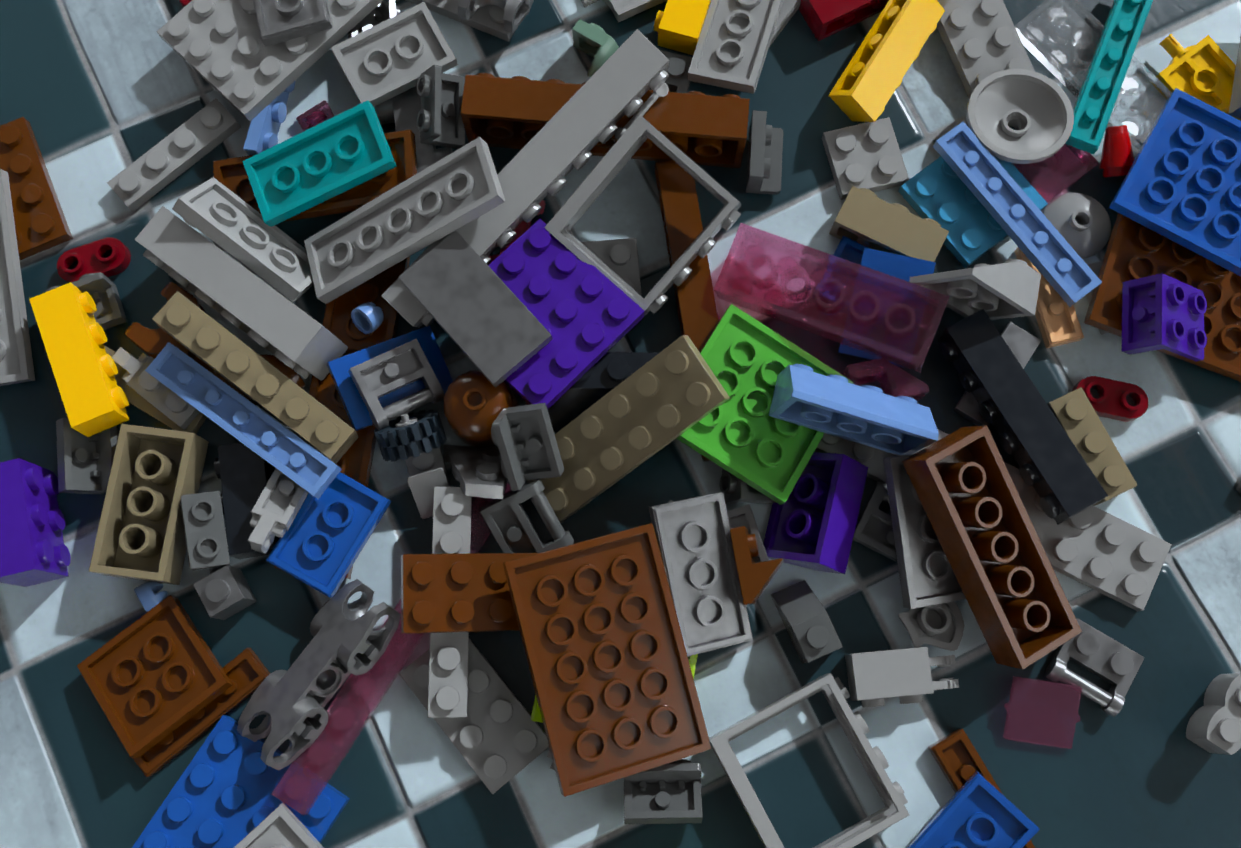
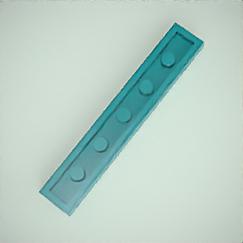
(1107, 73)

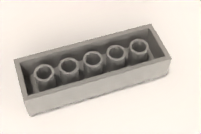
(239, 295)

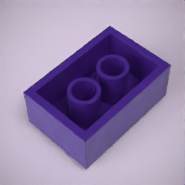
(30, 525)

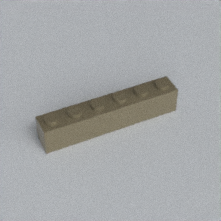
(255, 377)

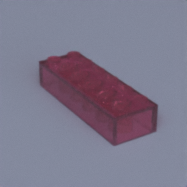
(831, 297)

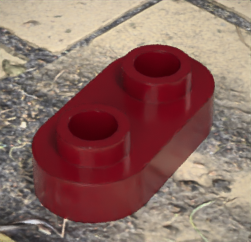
(92, 260)
(1112, 398)

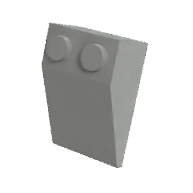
(999, 289)

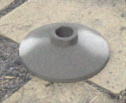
(1086, 238)

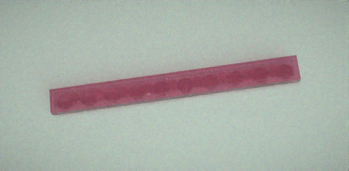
(357, 703)

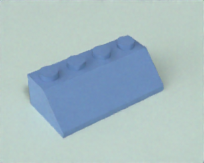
(852, 411)

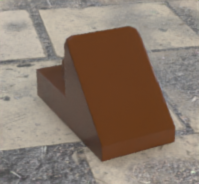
(752, 576)

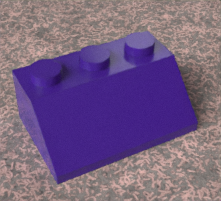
(819, 516)

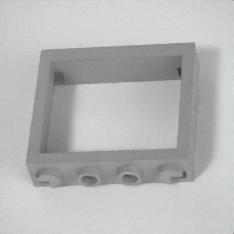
(601, 177)
(855, 730)

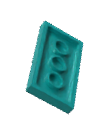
(319, 163)

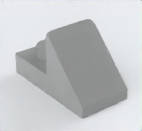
(425, 474)

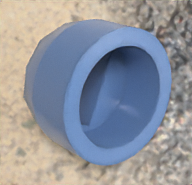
(367, 317)
(148, 594)

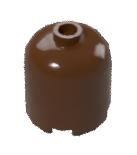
(473, 405)

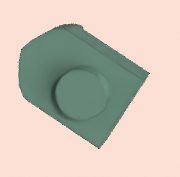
(594, 42)

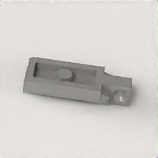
(152, 390)
(275, 510)

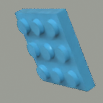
(943, 197)

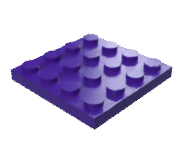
(574, 305)

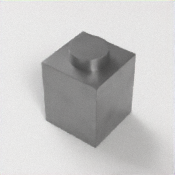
(225, 592)

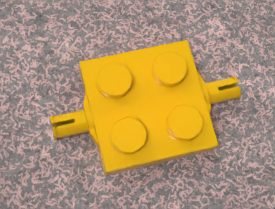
(1200, 72)

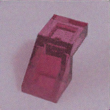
(892, 378)

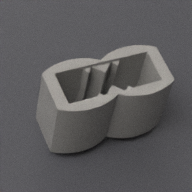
(1218, 722)

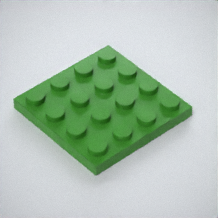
(740, 432)

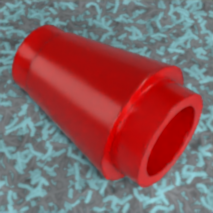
(1116, 152)

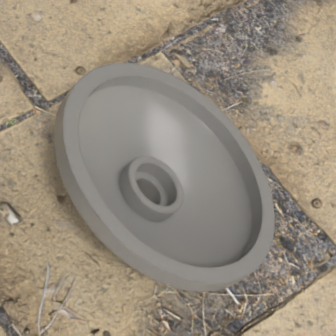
(1027, 103)

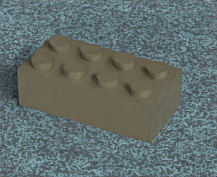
(142, 512)

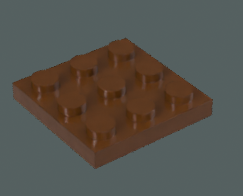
(154, 676)

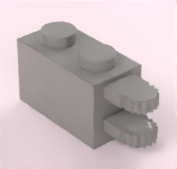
(895, 674)

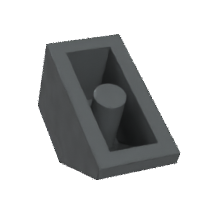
(806, 622)

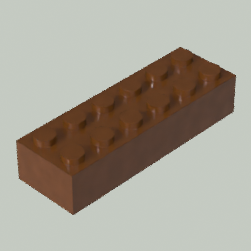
(992, 546)

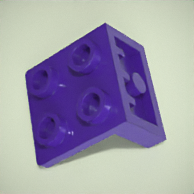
(1163, 315)

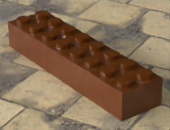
(517, 108)

